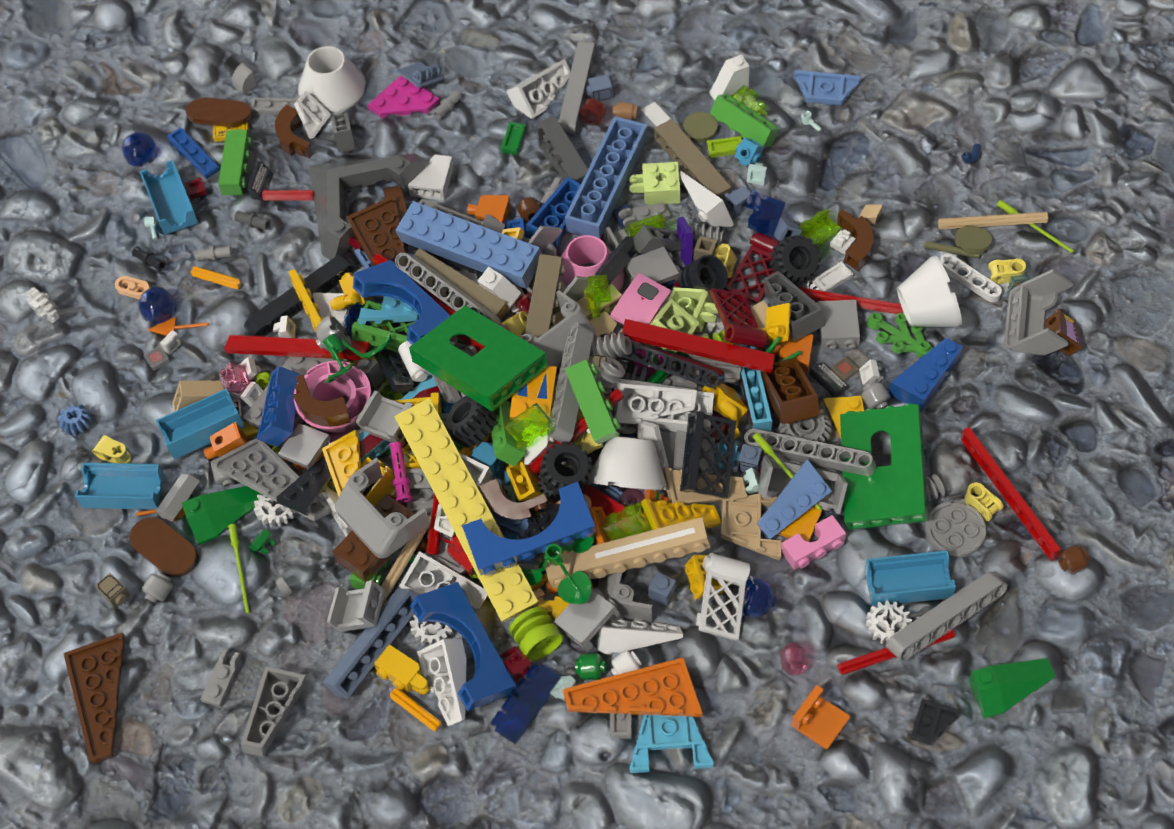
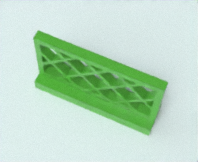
(378, 336)

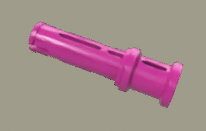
(404, 481)

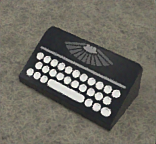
(260, 181)
(828, 379)

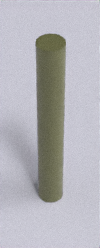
(949, 249)

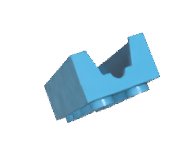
(169, 199)
(194, 424)
(121, 486)
(909, 578)

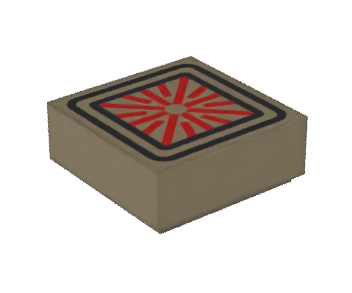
(844, 369)

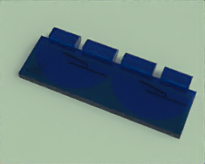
(524, 709)

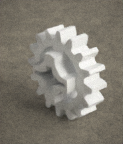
(43, 305)
(277, 512)
(879, 625)
(429, 631)

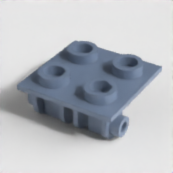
(420, 74)

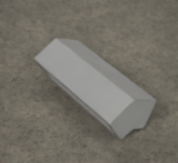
(731, 371)
(178, 493)

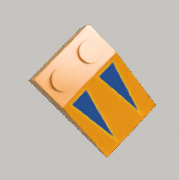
(537, 390)

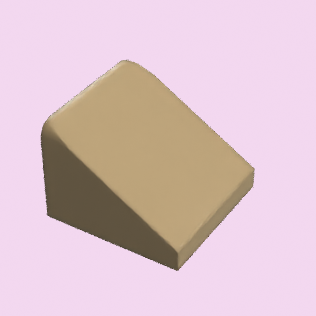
(872, 213)

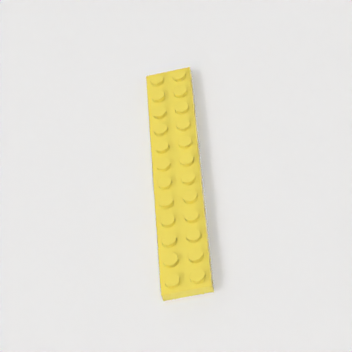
(461, 502)

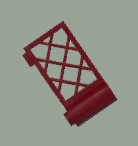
(762, 246)
(739, 332)

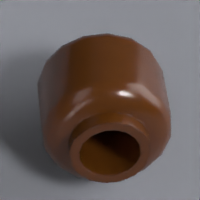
(528, 208)
(1073, 559)

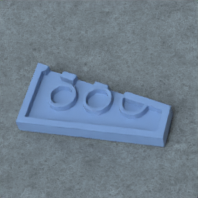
(796, 498)

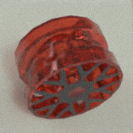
(592, 112)

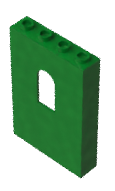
(489, 375)
(892, 492)

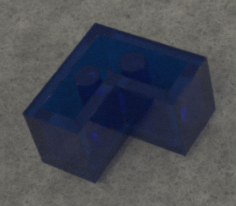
(765, 213)

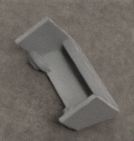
(543, 239)
(1027, 313)
(554, 339)
(774, 480)
(378, 533)
(623, 597)

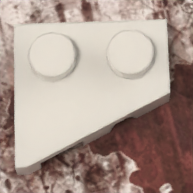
(311, 113)

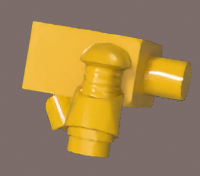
(350, 295)
(727, 403)

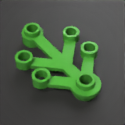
(899, 337)

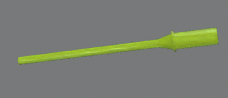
(1010, 210)
(768, 449)
(235, 543)

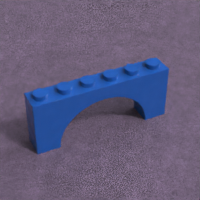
(392, 282)
(497, 552)
(452, 608)

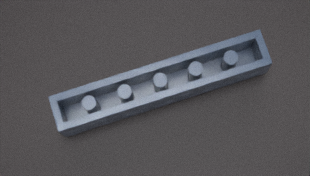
(371, 644)

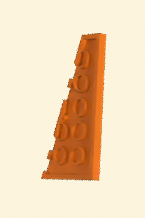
(646, 691)

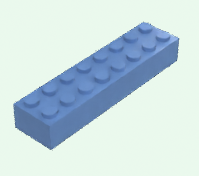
(606, 178)
(468, 243)

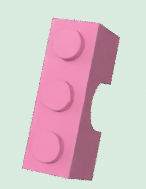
(800, 552)

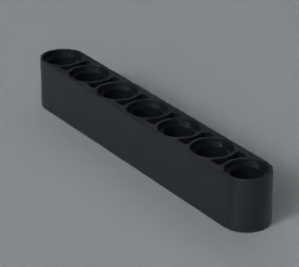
(289, 304)
(669, 363)

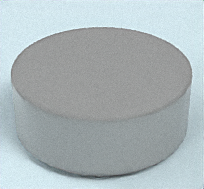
(283, 586)

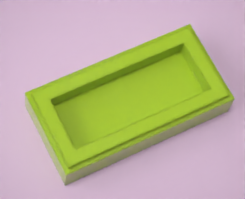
(723, 146)

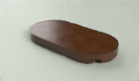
(218, 112)
(163, 547)

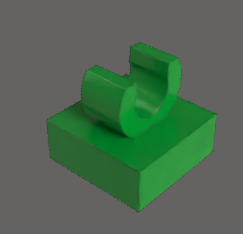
(260, 540)

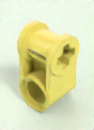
(727, 256)
(1006, 270)
(517, 324)
(111, 451)
(984, 502)

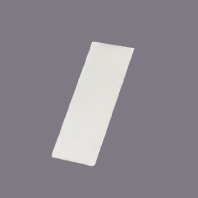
(655, 114)

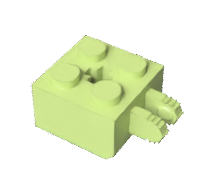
(658, 183)
(697, 304)
(675, 318)

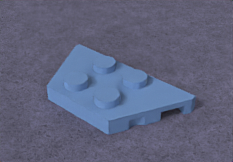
(826, 87)

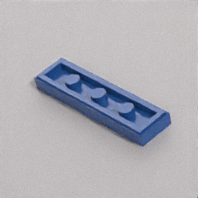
(193, 153)

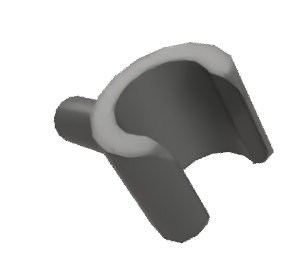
(919, 613)

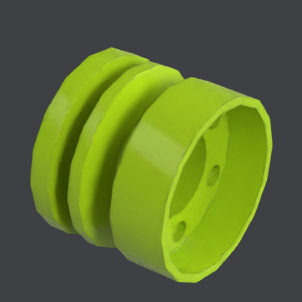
(536, 633)

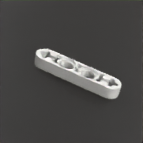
(972, 275)

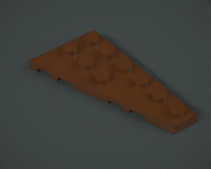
(376, 229)
(95, 684)

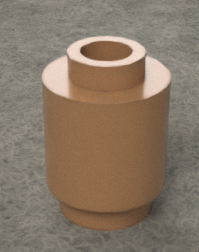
(625, 110)

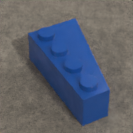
(554, 210)
(926, 375)
(279, 408)

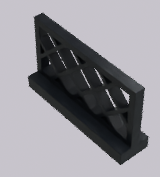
(692, 456)

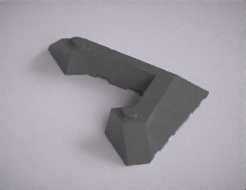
(330, 188)

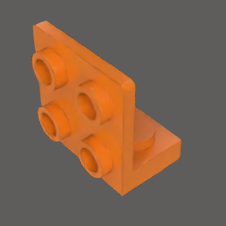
(819, 719)

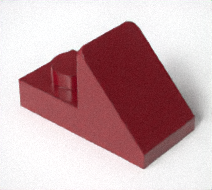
(515, 663)

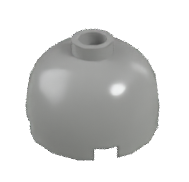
(327, 327)

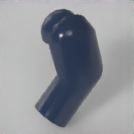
(973, 156)

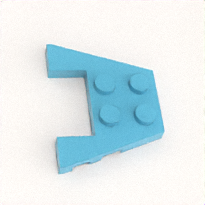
(391, 310)
(669, 732)

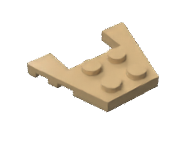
(739, 524)

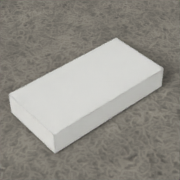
(833, 277)

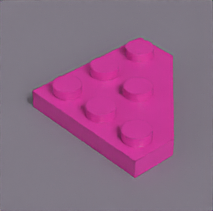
(402, 99)

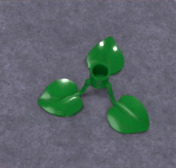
(334, 346)
(574, 588)

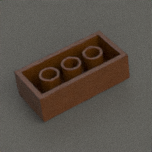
(790, 392)
(356, 556)

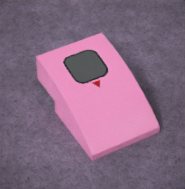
(641, 301)

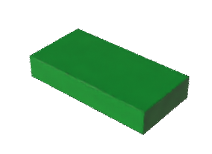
(513, 138)

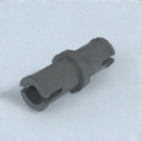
(252, 220)

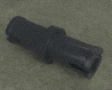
(148, 258)

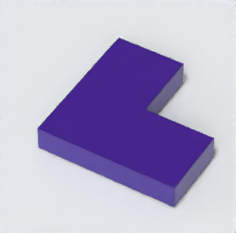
(686, 236)

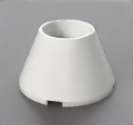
(332, 79)
(928, 297)
(629, 464)

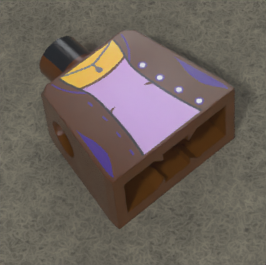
(1067, 329)

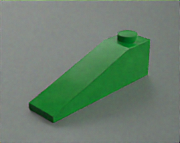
(214, 511)
(1005, 685)

